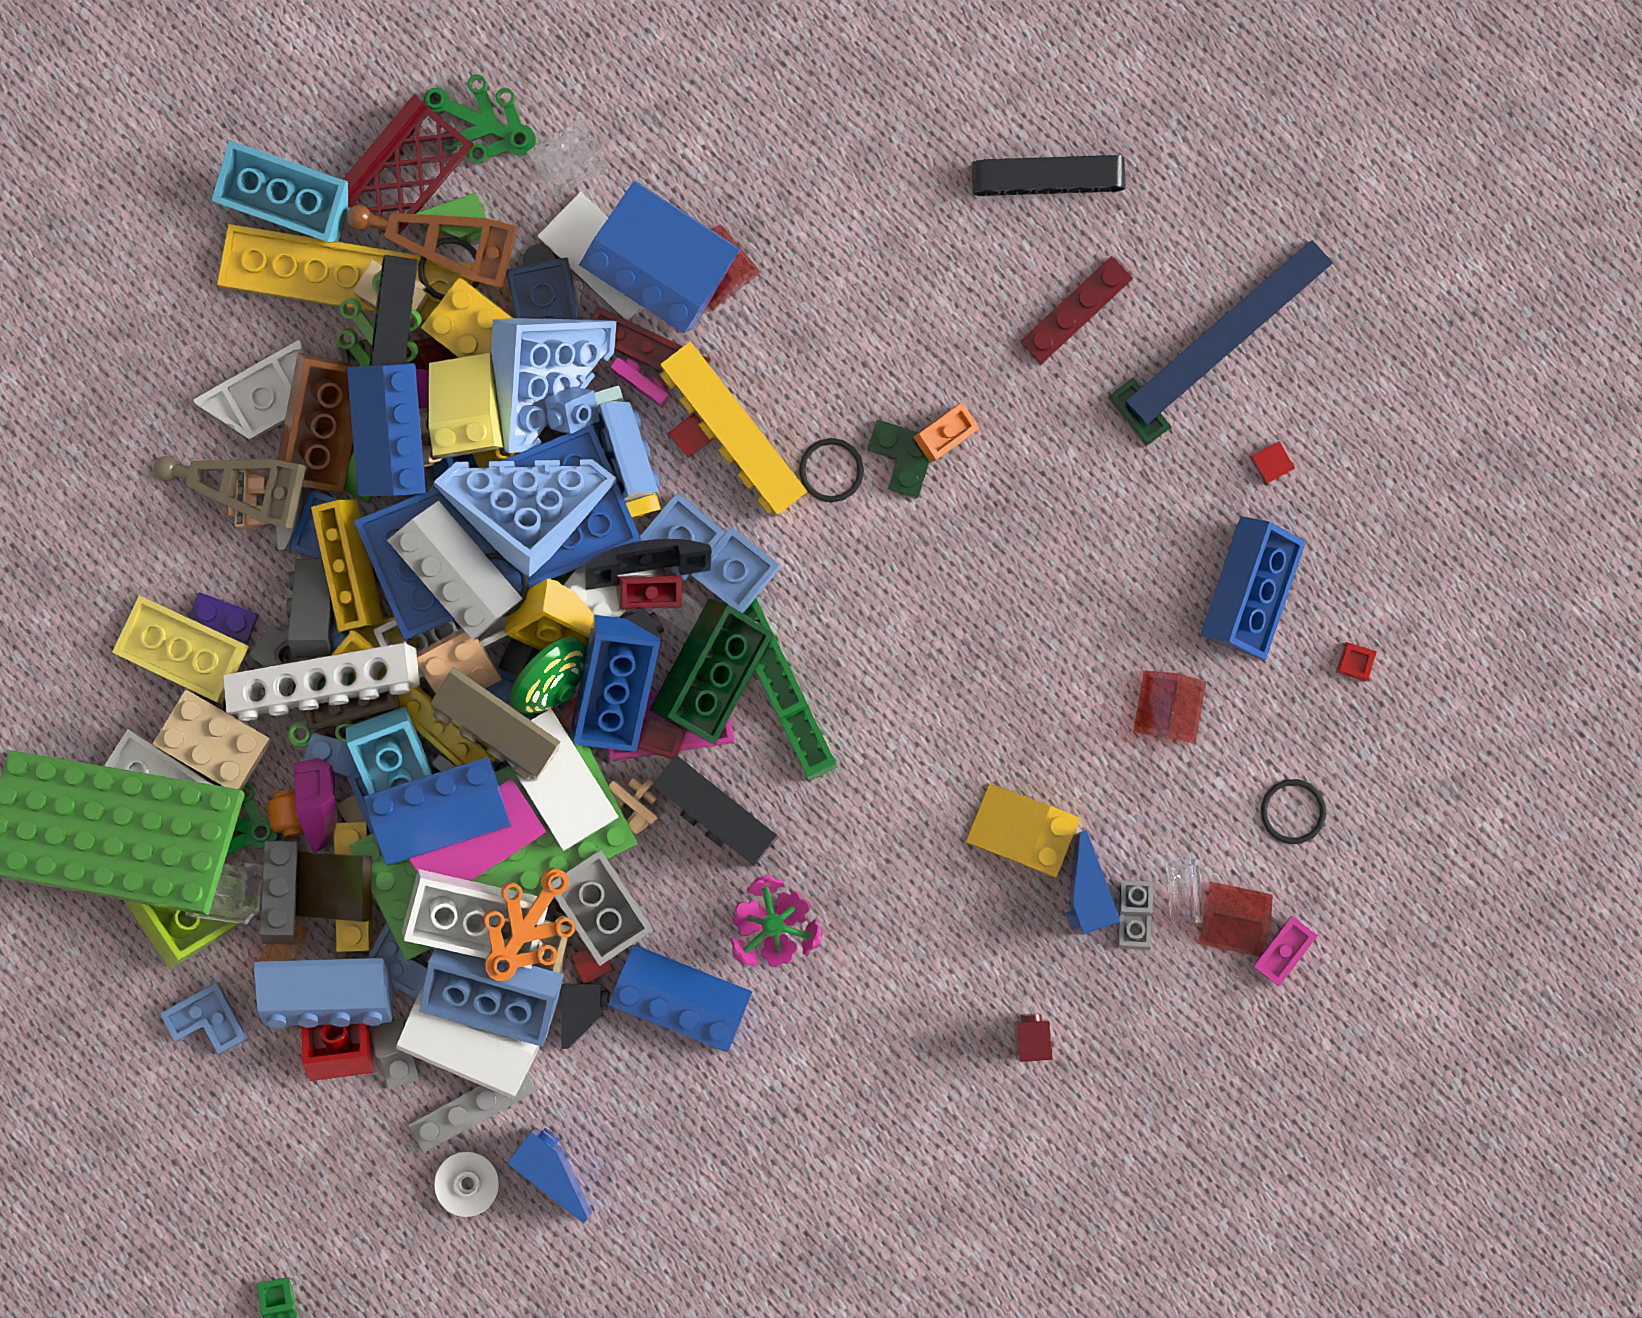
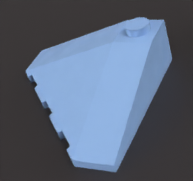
(538, 361)
(525, 509)

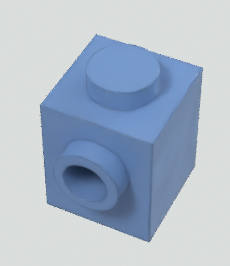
(571, 409)

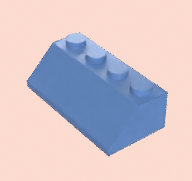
(323, 992)
(464, 993)

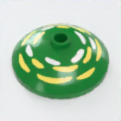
(549, 677)

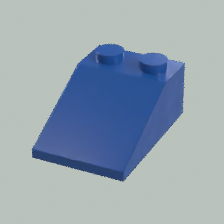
(1089, 894)
(548, 1168)

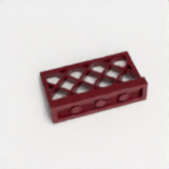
(388, 145)

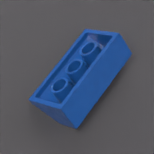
(386, 429)
(1253, 587)
(614, 684)
(437, 811)
(680, 998)

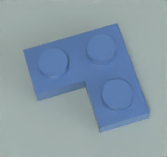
(405, 975)
(207, 1010)

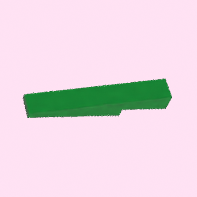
(791, 705)

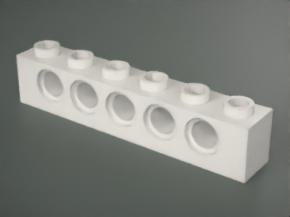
(243, 687)

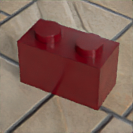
(1033, 1038)

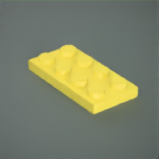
(179, 648)

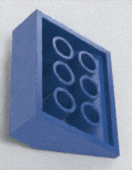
(659, 257)

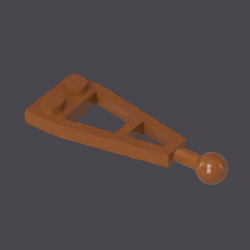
(492, 252)

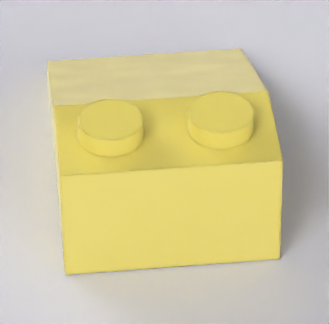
(464, 407)

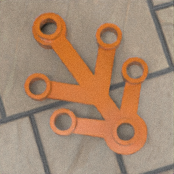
(524, 928)

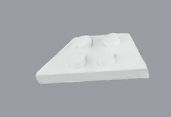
(256, 397)

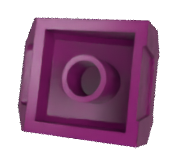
(315, 801)

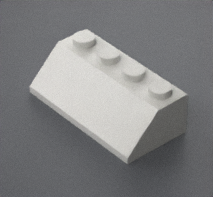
(467, 1051)

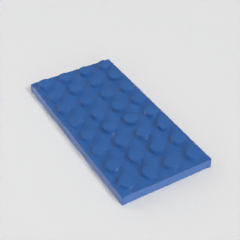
(416, 606)

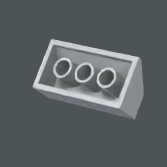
(455, 569)

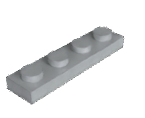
(464, 1113)

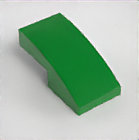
(277, 1299)

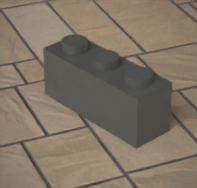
(309, 610)
(279, 893)

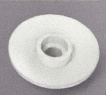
(451, 1191)

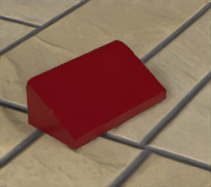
(649, 591)

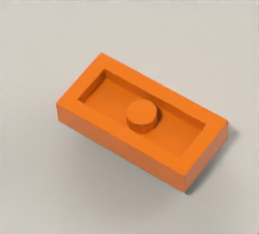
(946, 432)

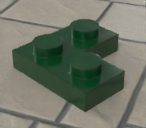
(911, 461)

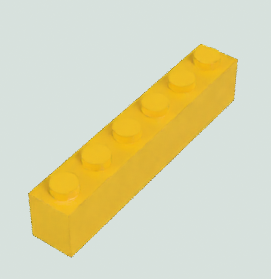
(732, 428)

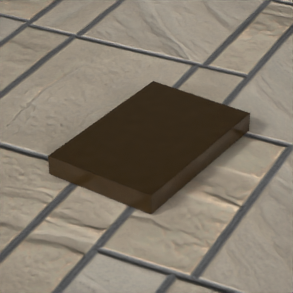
(333, 886)

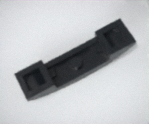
(644, 556)

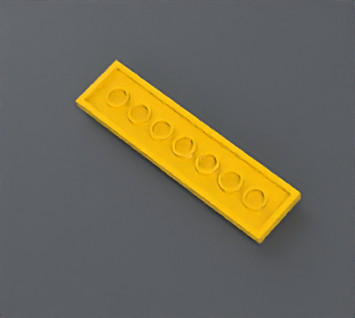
(311, 268)

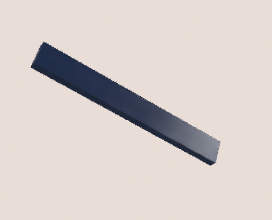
(1228, 332)

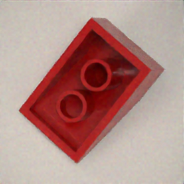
(336, 1051)

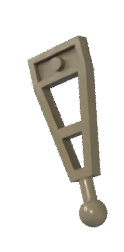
(281, 490)

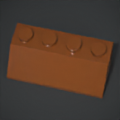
(318, 422)

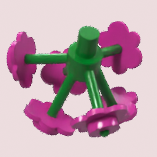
(753, 918)

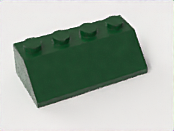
(711, 671)

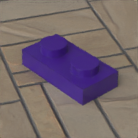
(224, 617)

